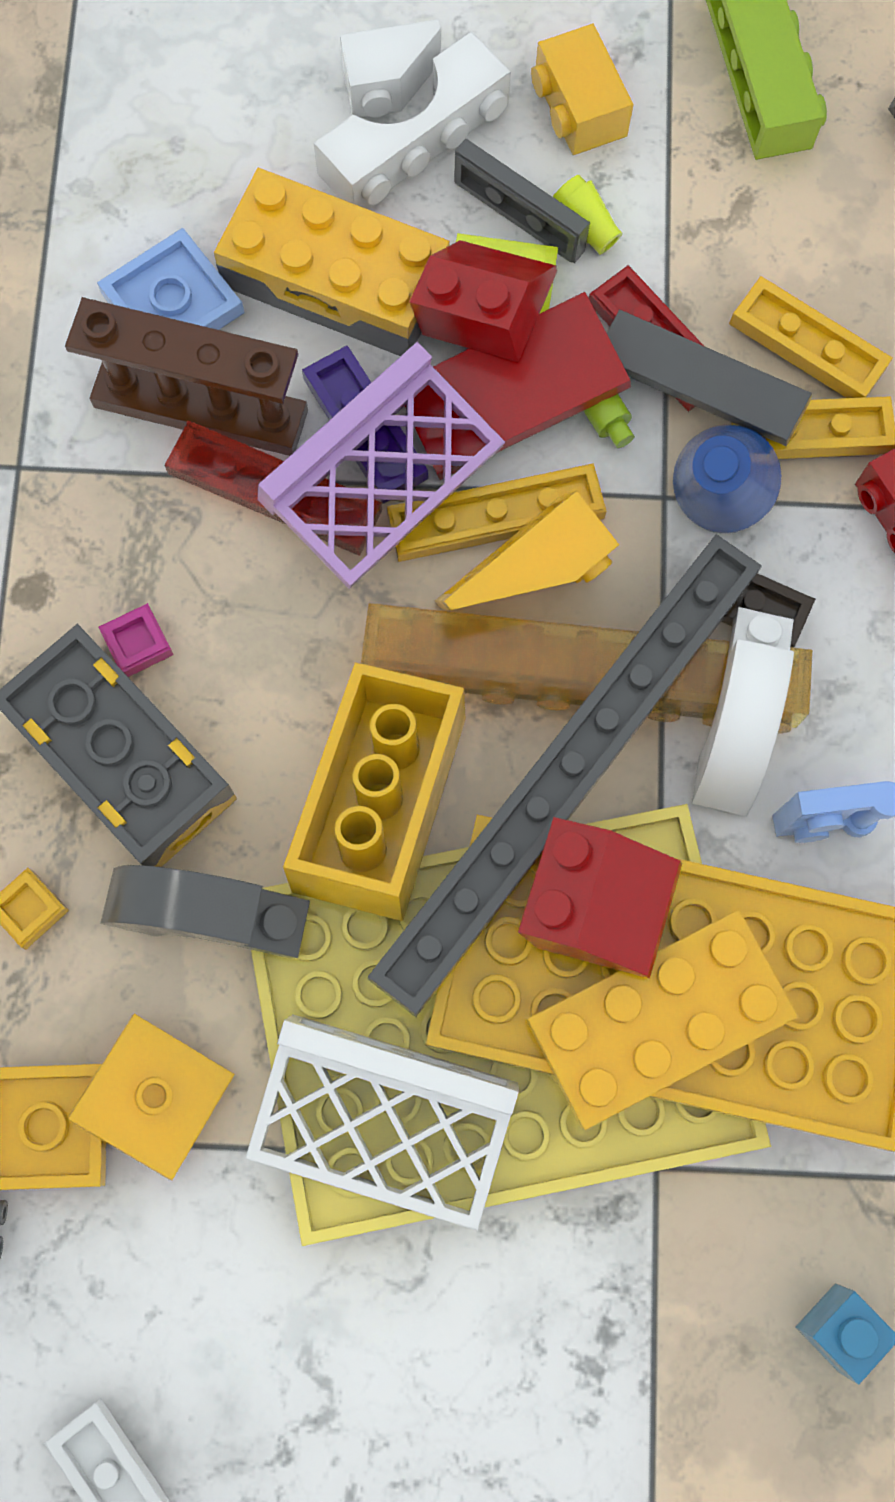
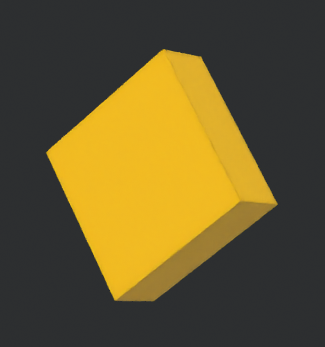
(29, 908)

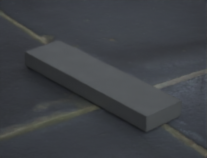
(708, 378)

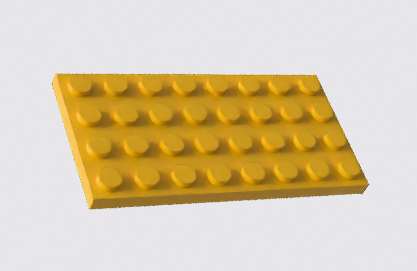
(813, 1075)

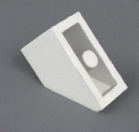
(388, 65)

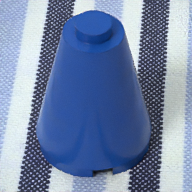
(727, 478)

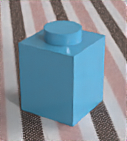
(847, 1333)

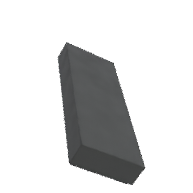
(520, 201)

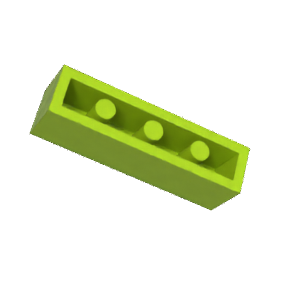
(769, 74)

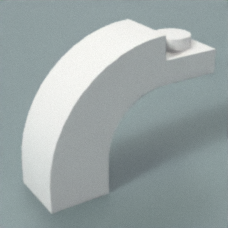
(747, 713)

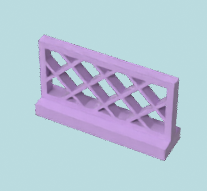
(347, 432)

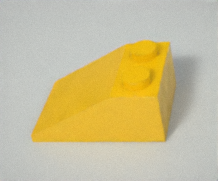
(552, 549)

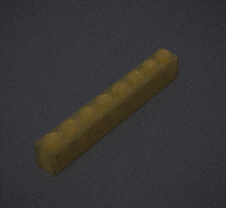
(547, 661)

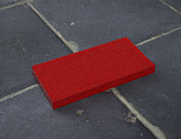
(559, 374)

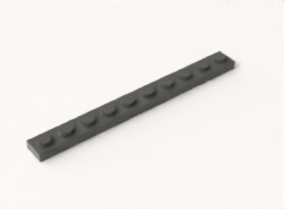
(562, 777)

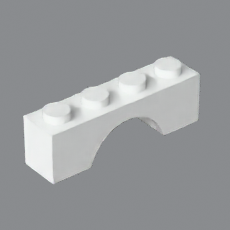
(370, 158)

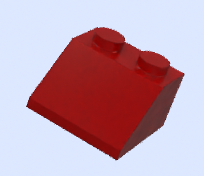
(481, 298)
(600, 898)

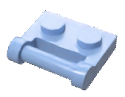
(849, 808)

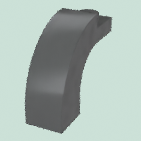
(205, 908)

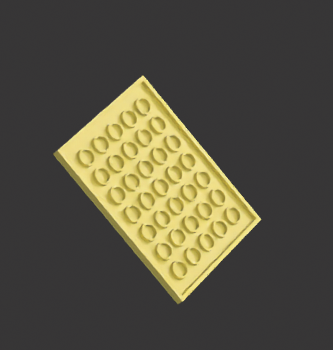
(543, 1141)

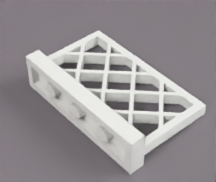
(397, 1069)

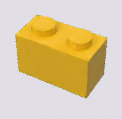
(582, 89)

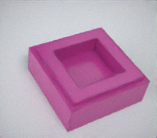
(136, 640)

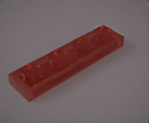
(237, 469)

